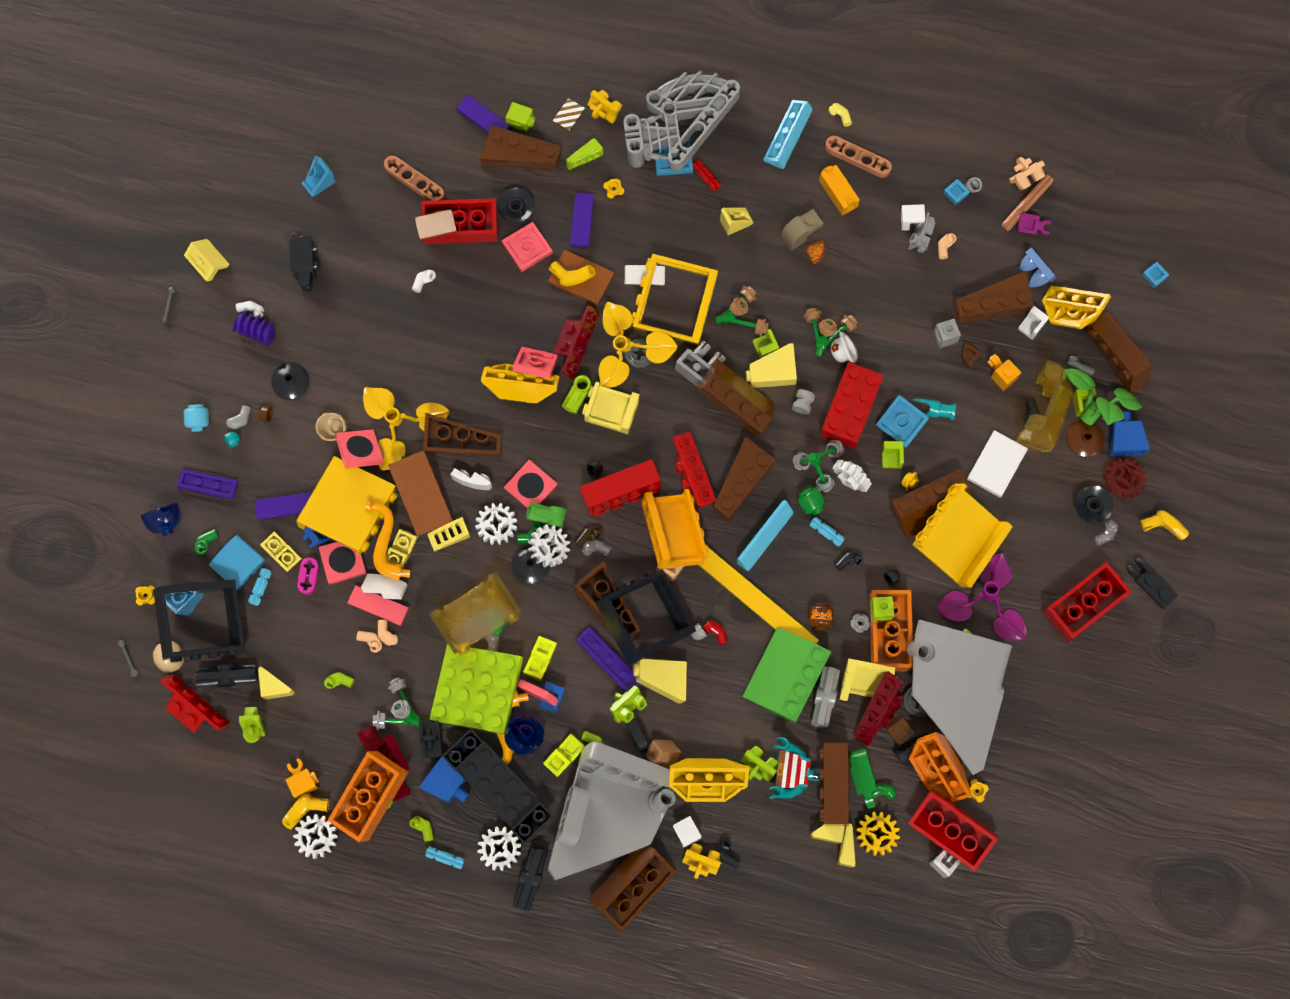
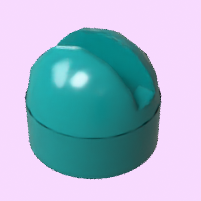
(232, 439)

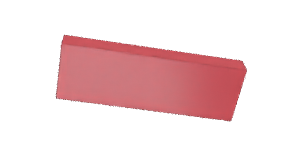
(378, 606)

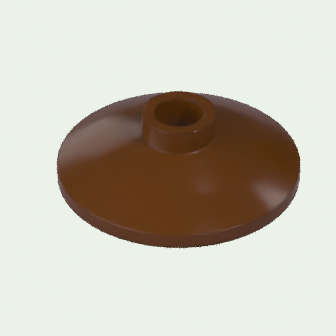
(1082, 446)

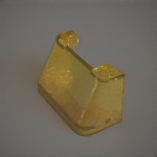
(1043, 431)
(476, 614)

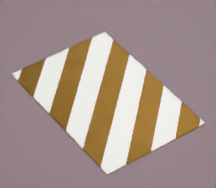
(568, 114)

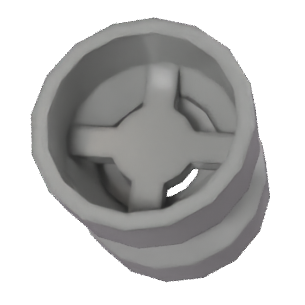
(803, 401)

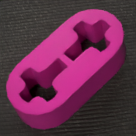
(303, 575)

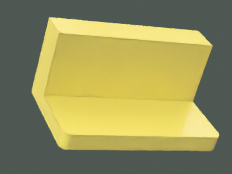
(205, 258)

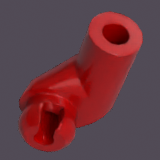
(717, 629)

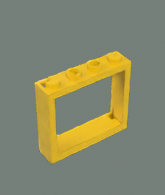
(646, 284)

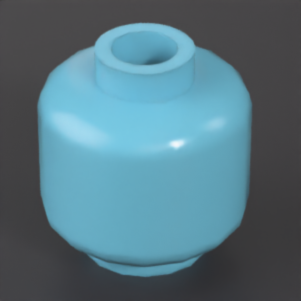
(196, 417)

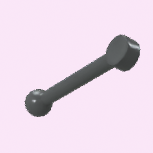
(171, 290)
(134, 673)

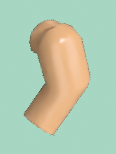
(944, 243)
(384, 635)
(372, 640)

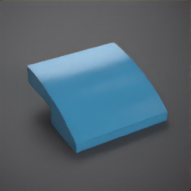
(237, 561)

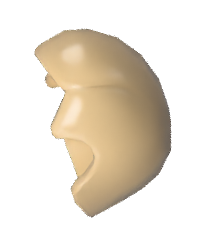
(330, 424)
(165, 665)

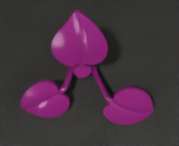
(994, 576)

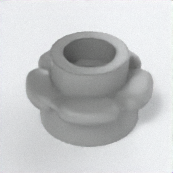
(855, 625)

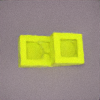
(539, 658)
(564, 755)

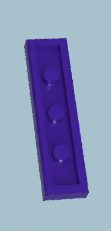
(607, 659)

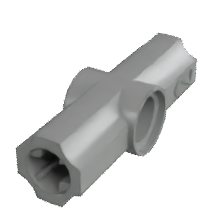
(825, 697)

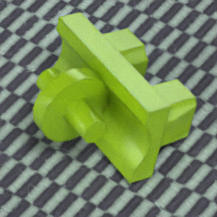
(626, 703)
(252, 725)
(758, 767)

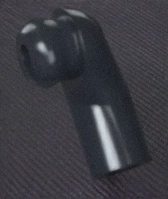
(1033, 409)
(849, 559)
(725, 854)

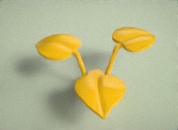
(616, 320)
(380, 404)

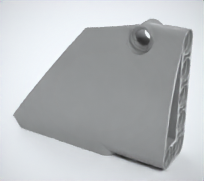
(959, 686)
(609, 809)

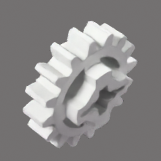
(852, 475)
(489, 524)
(542, 550)
(319, 827)
(492, 843)

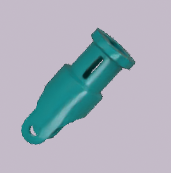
(937, 409)

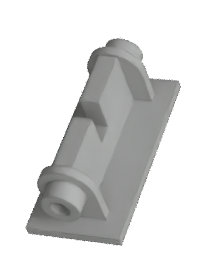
(918, 238)

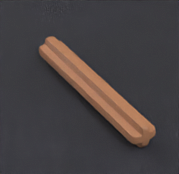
(1027, 202)

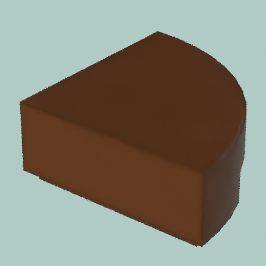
(969, 355)

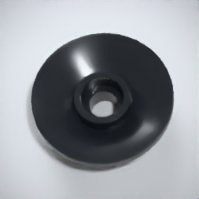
(515, 197)
(293, 388)
(1100, 498)
(526, 573)

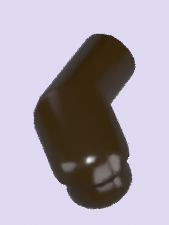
(588, 534)

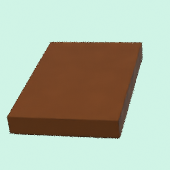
(590, 290)

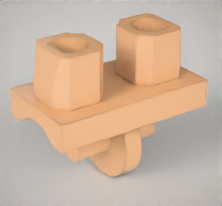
(1021, 178)

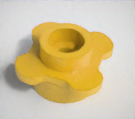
(613, 183)
(910, 481)
(140, 591)
(983, 788)

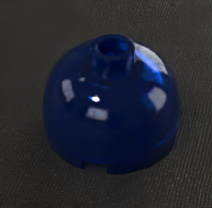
(162, 519)
(523, 735)

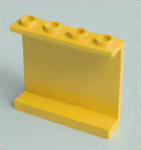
(340, 504)
(961, 536)

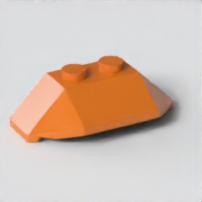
(940, 767)

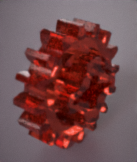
(1124, 486)

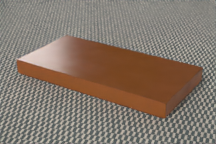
(420, 493)

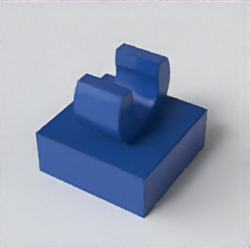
(315, 537)

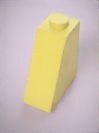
(774, 369)
(663, 677)

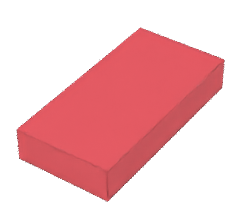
(538, 692)

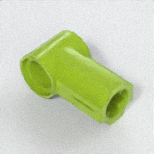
(576, 396)

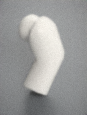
(423, 278)
(250, 306)

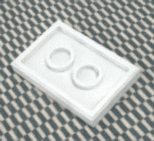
(997, 464)

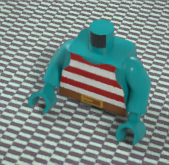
(792, 771)

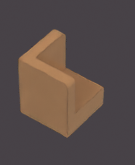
(663, 753)

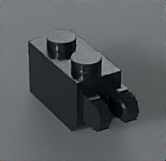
(303, 260)

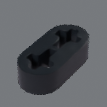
(637, 735)

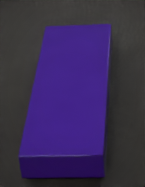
(480, 115)
(582, 220)
(207, 484)
(281, 506)

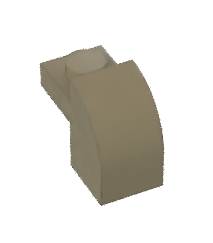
(799, 228)

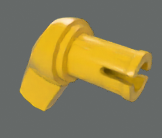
(572, 278)
(1166, 521)
(301, 807)

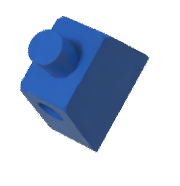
(1128, 438)
(445, 783)

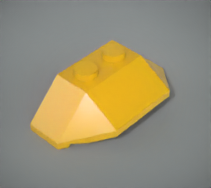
(1073, 306)
(517, 385)
(708, 779)

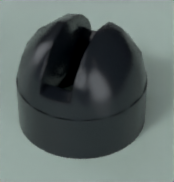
(594, 468)
(892, 577)

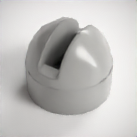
(976, 183)
(700, 633)

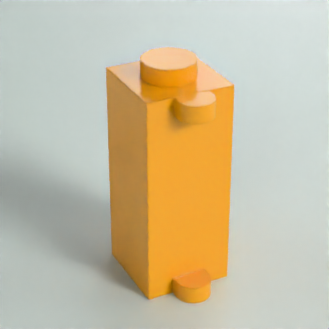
(838, 189)

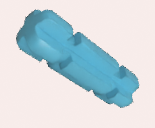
(827, 531)
(259, 586)
(445, 857)

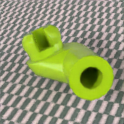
(337, 679)
(424, 826)

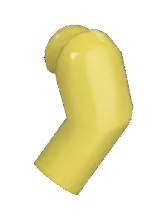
(843, 112)

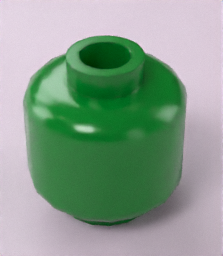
(811, 500)

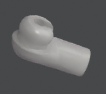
(239, 420)

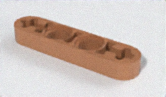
(859, 154)
(414, 179)

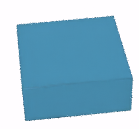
(956, 192)
(1155, 274)

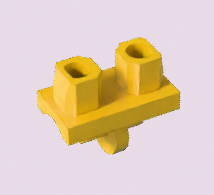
(602, 107)
(700, 863)

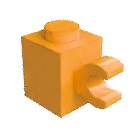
(1005, 373)
(302, 781)

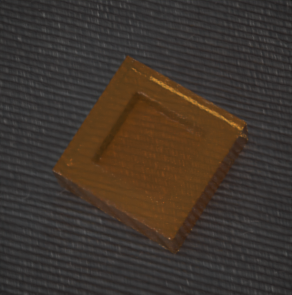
(901, 732)

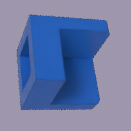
(556, 691)

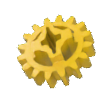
(879, 824)

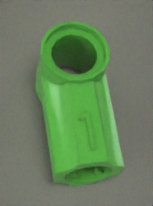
(546, 515)

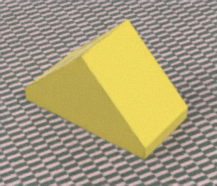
(735, 219)
(271, 686)
(829, 833)

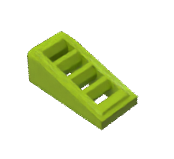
(585, 154)

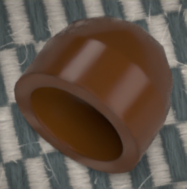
(265, 413)

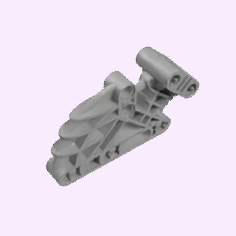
(644, 139)

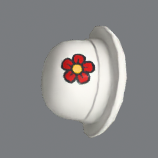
(844, 349)

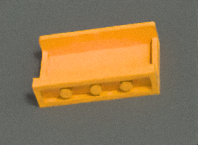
(675, 530)

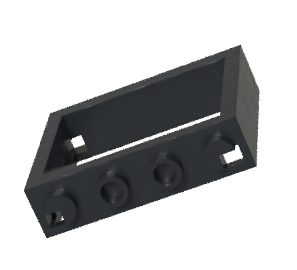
(669, 599)
(233, 617)

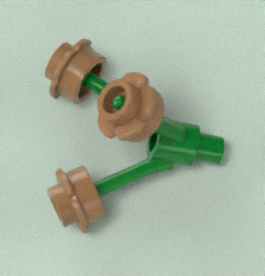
(740, 307)
(827, 328)

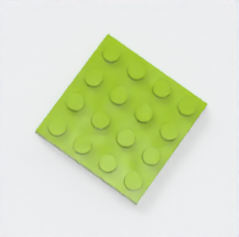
(476, 689)

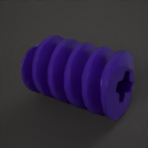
(254, 329)

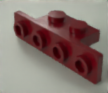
(574, 341)
(880, 709)
(388, 748)

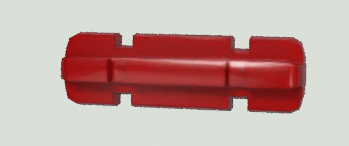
(706, 175)

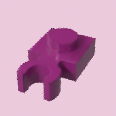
(1030, 224)

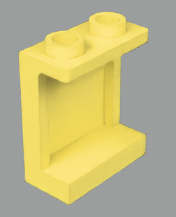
(611, 408)
(862, 678)

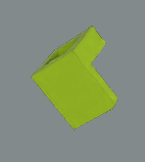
(765, 344)
(1079, 399)
(892, 454)

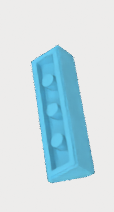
(788, 133)
(765, 536)

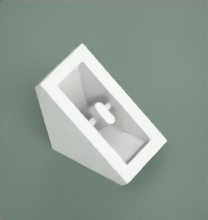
(945, 863)

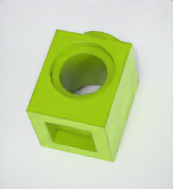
(520, 117)
(881, 609)

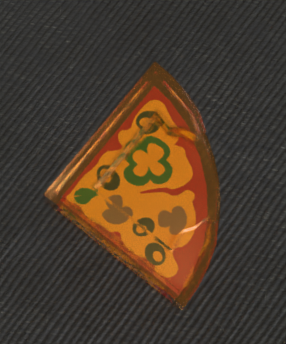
(816, 251)

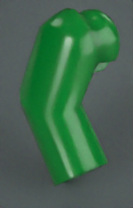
(524, 538)
(203, 541)
(884, 789)

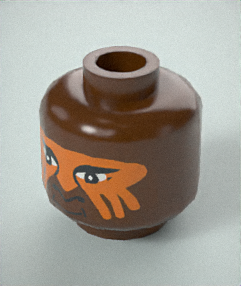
(821, 617)

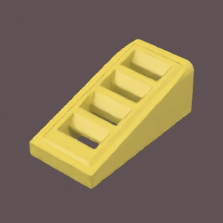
(452, 525)
(847, 852)

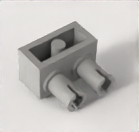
(693, 366)

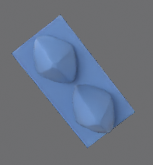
(1042, 274)

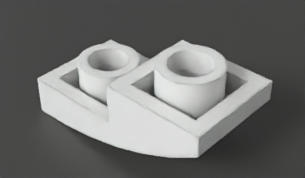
(634, 275)
(477, 481)
(387, 587)

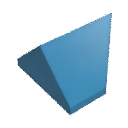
(318, 177)
(184, 603)

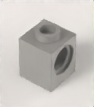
(947, 333)

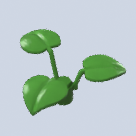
(1109, 410)

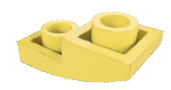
(401, 548)
(280, 551)

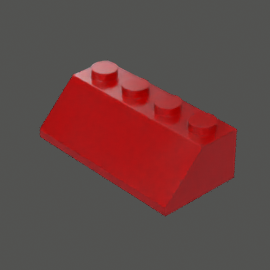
(953, 829)

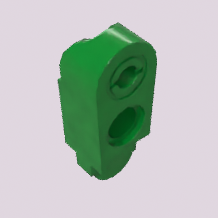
(863, 776)

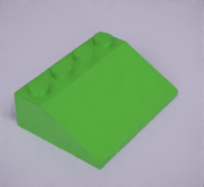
(786, 674)

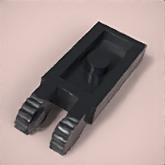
(1152, 584)

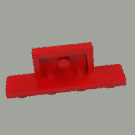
(692, 470)
(189, 707)

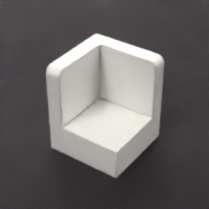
(912, 214)
(1033, 323)
(687, 832)

